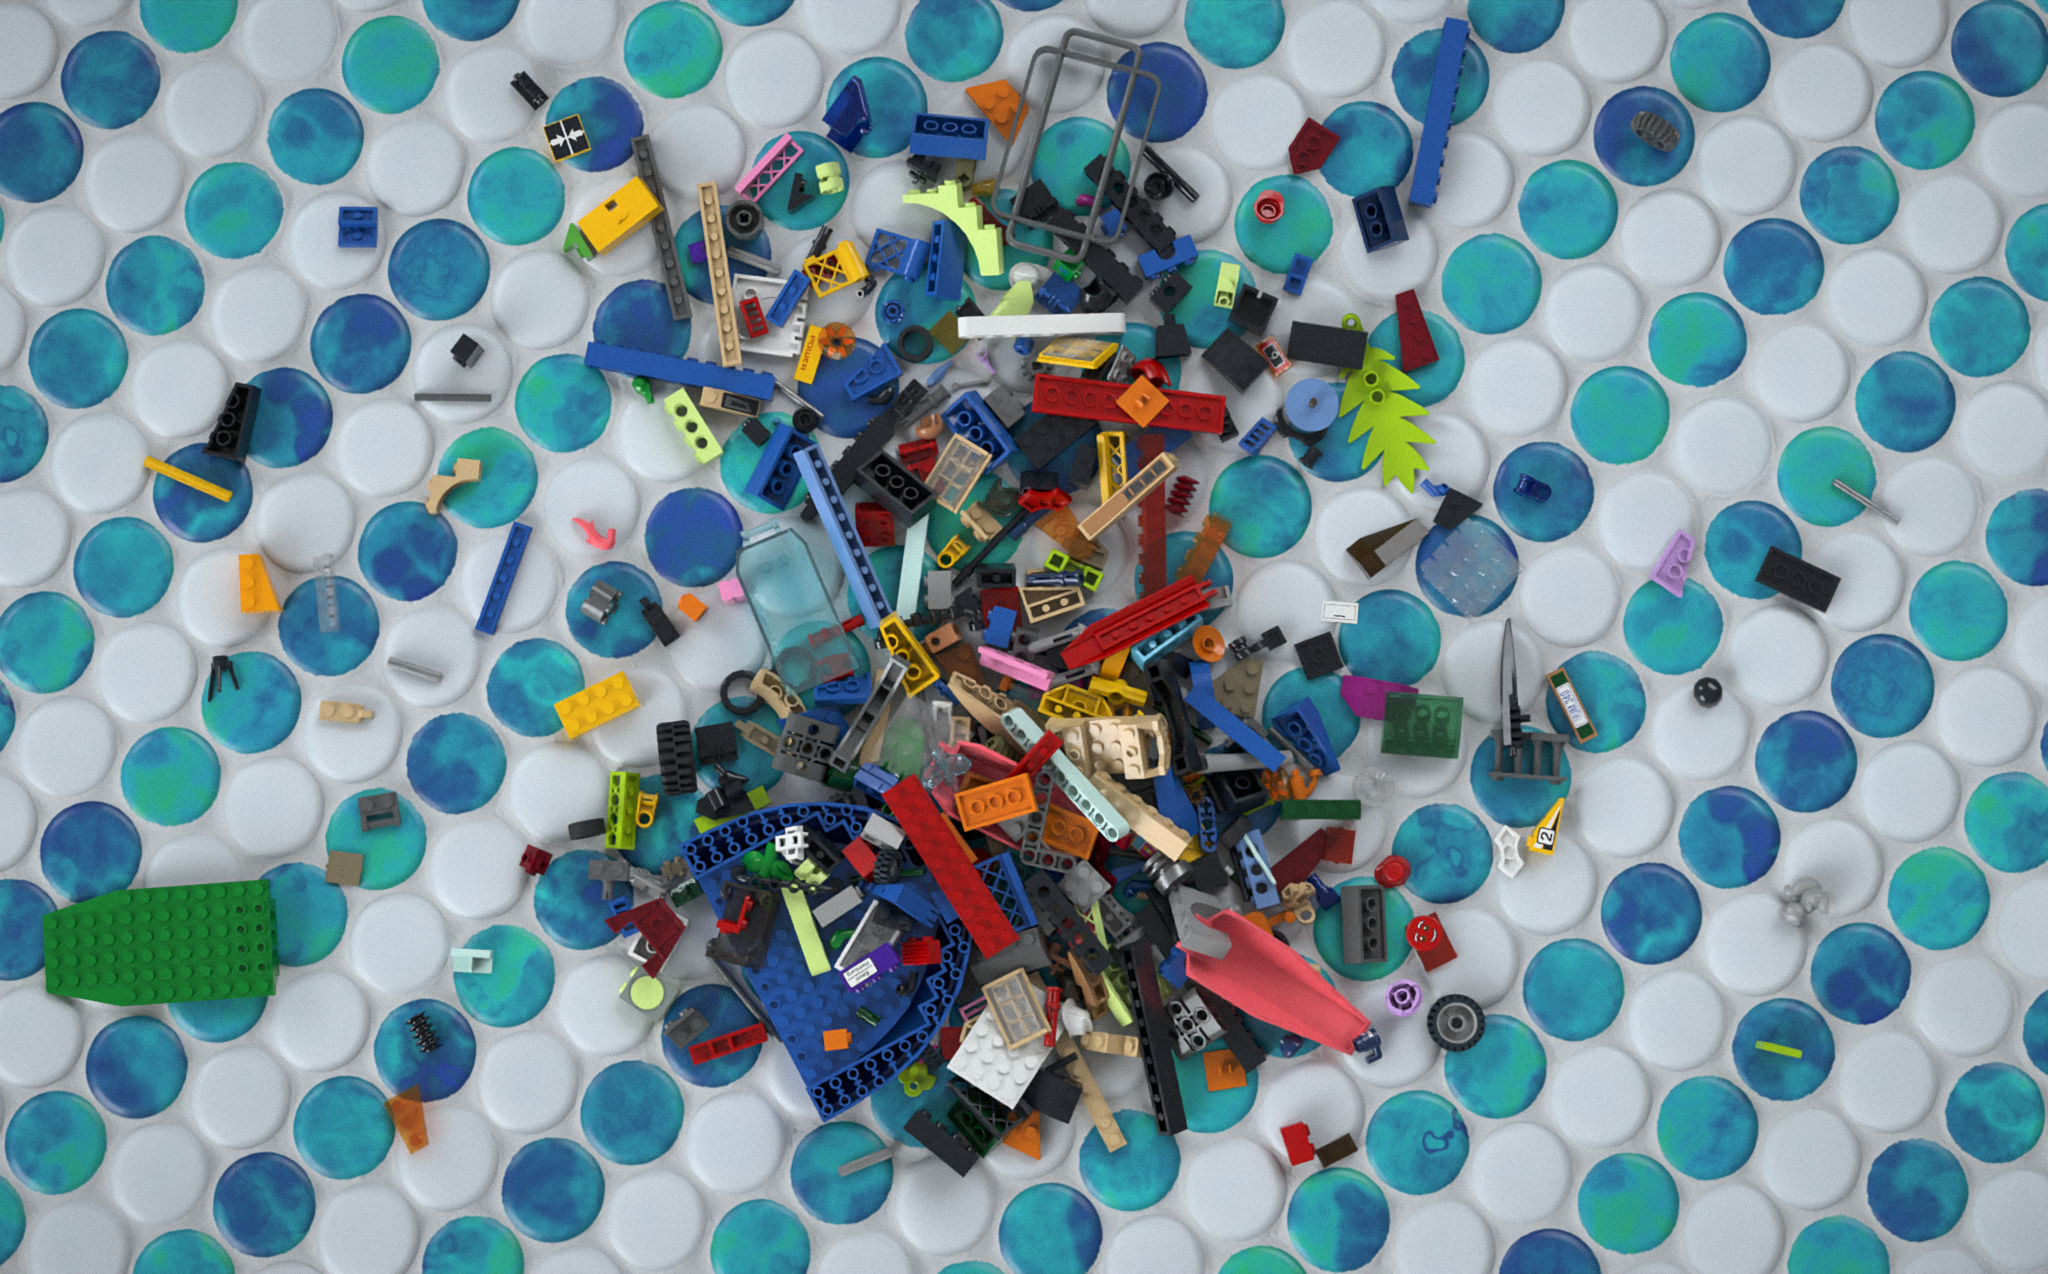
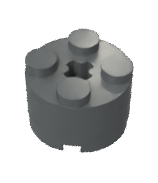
(745, 209)
(601, 602)

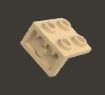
(981, 522)

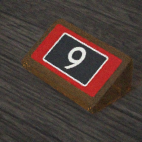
(1272, 352)

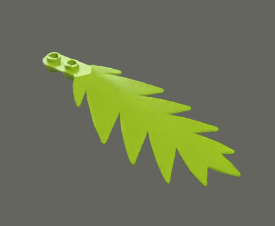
(1384, 412)

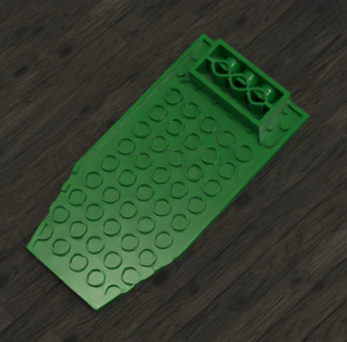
(165, 945)

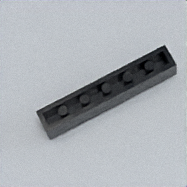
(1098, 259)

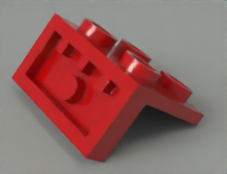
(874, 524)

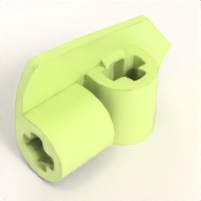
(1015, 301)

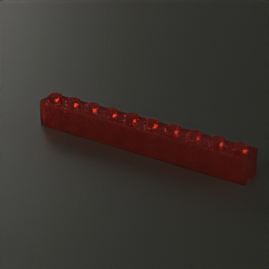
(1152, 522)

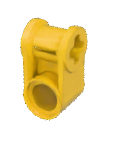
(953, 551)
(647, 807)

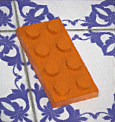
(996, 802)
(1069, 831)

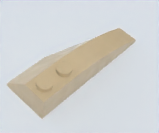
(990, 706)

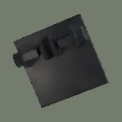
(1037, 203)
(716, 743)

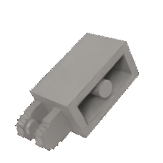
(939, 591)

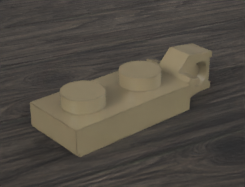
(758, 736)

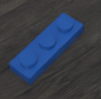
(788, 298)

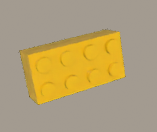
(597, 705)

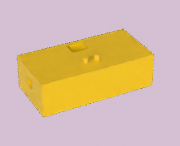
(620, 215)

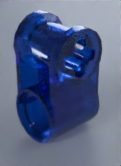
(1531, 488)

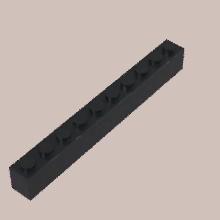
(1153, 1038)
(1237, 1038)

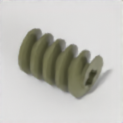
(1002, 747)

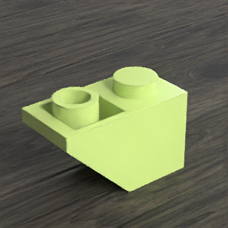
(1226, 285)

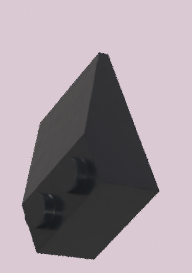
(1235, 360)
(1240, 788)
(1053, 1095)

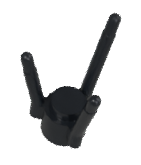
(220, 665)

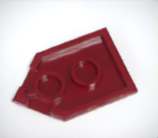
(1311, 147)

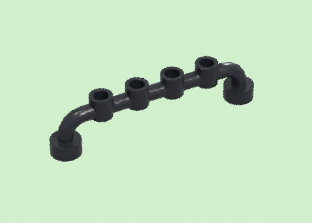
(935, 616)
(739, 874)

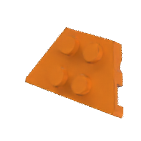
(999, 105)
(1026, 1135)

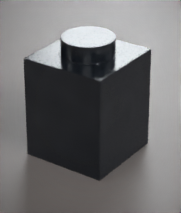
(756, 432)

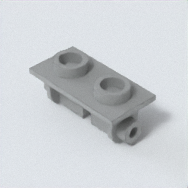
(642, 878)

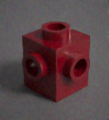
(535, 860)

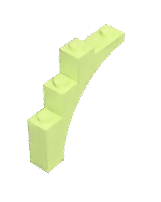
(968, 216)

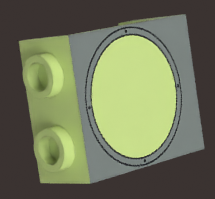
(647, 994)

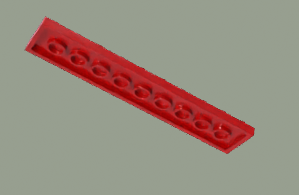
(1098, 402)
(950, 866)

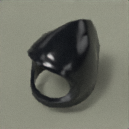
(1096, 297)

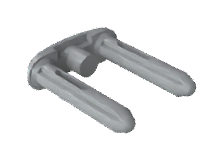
(1047, 643)

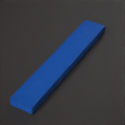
(503, 578)
(1235, 728)

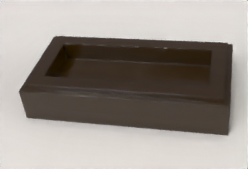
(1336, 1150)

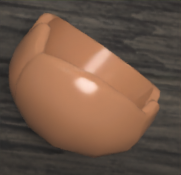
(930, 427)

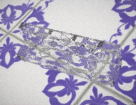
(326, 593)

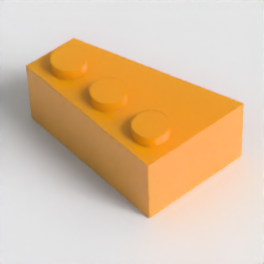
(256, 587)

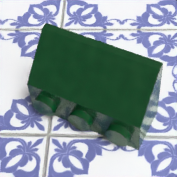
(973, 1129)

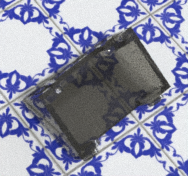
(751, 945)

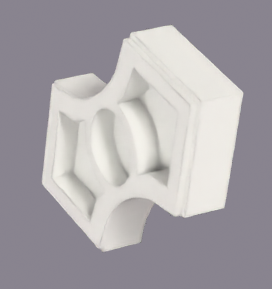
(1507, 842)

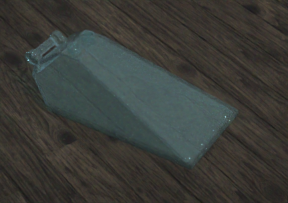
(793, 608)

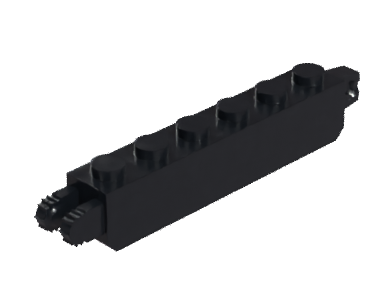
(867, 444)

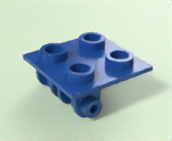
(1058, 295)

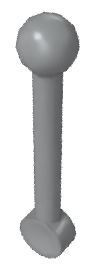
(955, 386)

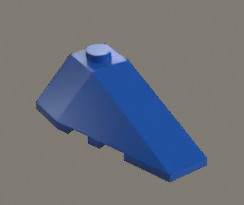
(1173, 802)

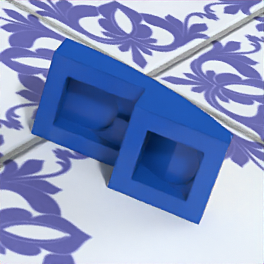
(1298, 274)

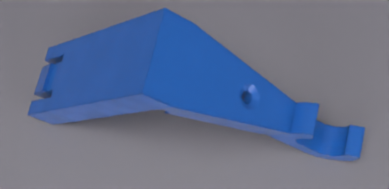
(904, 899)

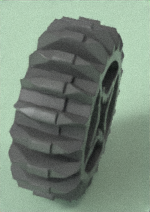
(1655, 131)

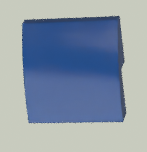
(358, 227)

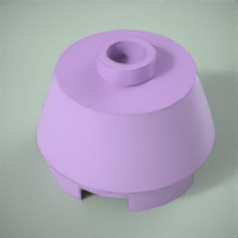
(1403, 997)

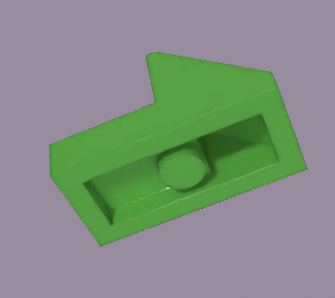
(574, 240)

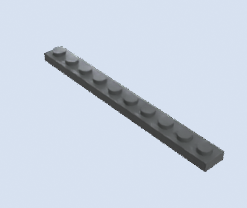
(662, 231)

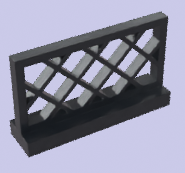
(1021, 1110)

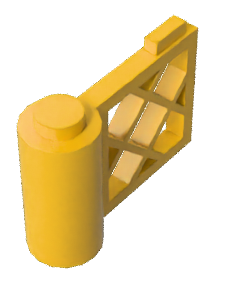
(849, 261)

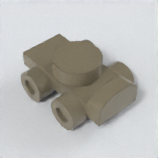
(678, 866)

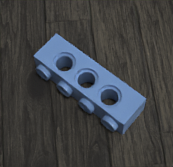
(1270, 898)

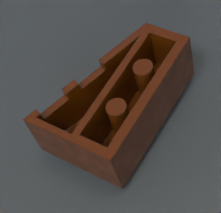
(962, 661)

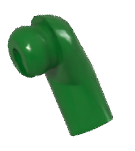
(839, 936)

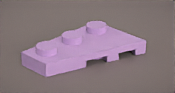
(1673, 563)

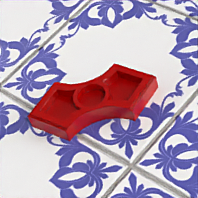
(1035, 500)

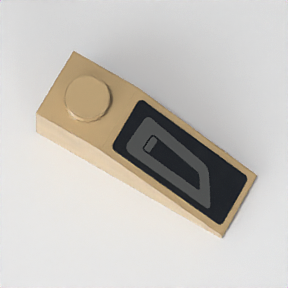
(729, 402)

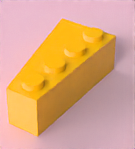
(903, 643)

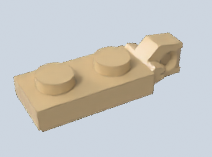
(343, 712)

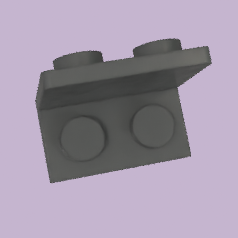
(1254, 725)
(686, 1027)

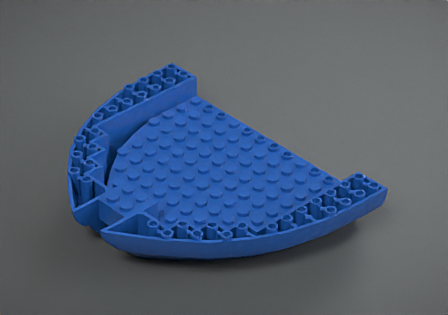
(809, 1004)

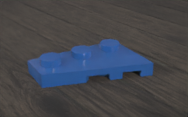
(874, 374)
(847, 692)

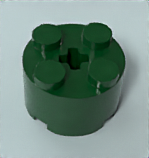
(838, 780)

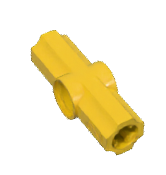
(1118, 691)

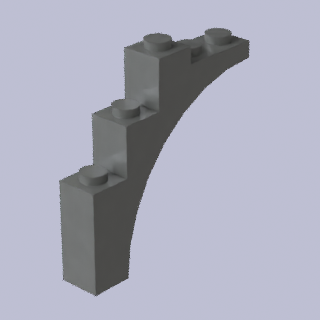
(870, 713)

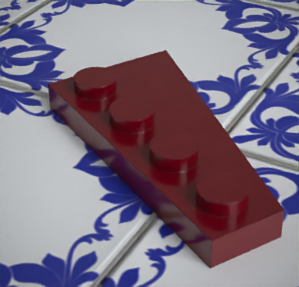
(1415, 339)
(1299, 862)

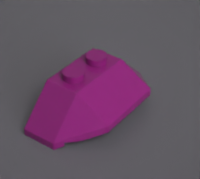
(1367, 695)

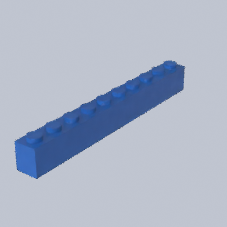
(1438, 113)
(679, 371)

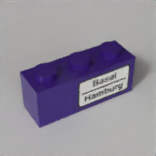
(870, 968)

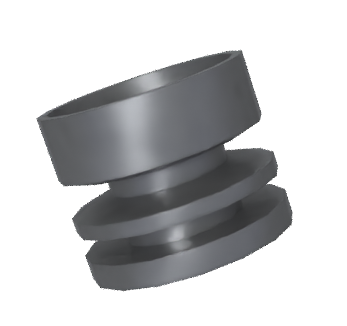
(1168, 871)

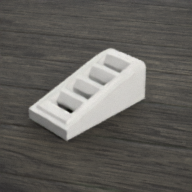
(944, 707)

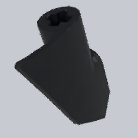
(725, 801)

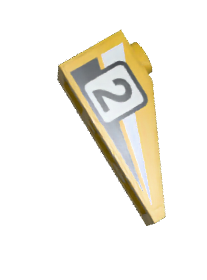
(1545, 833)

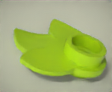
(916, 1075)

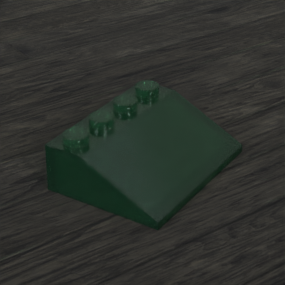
(1421, 725)

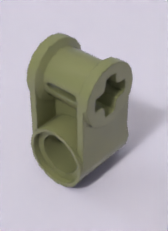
(965, 169)

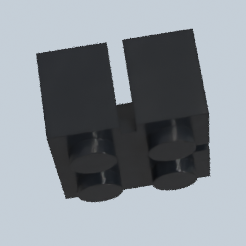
(1252, 312)

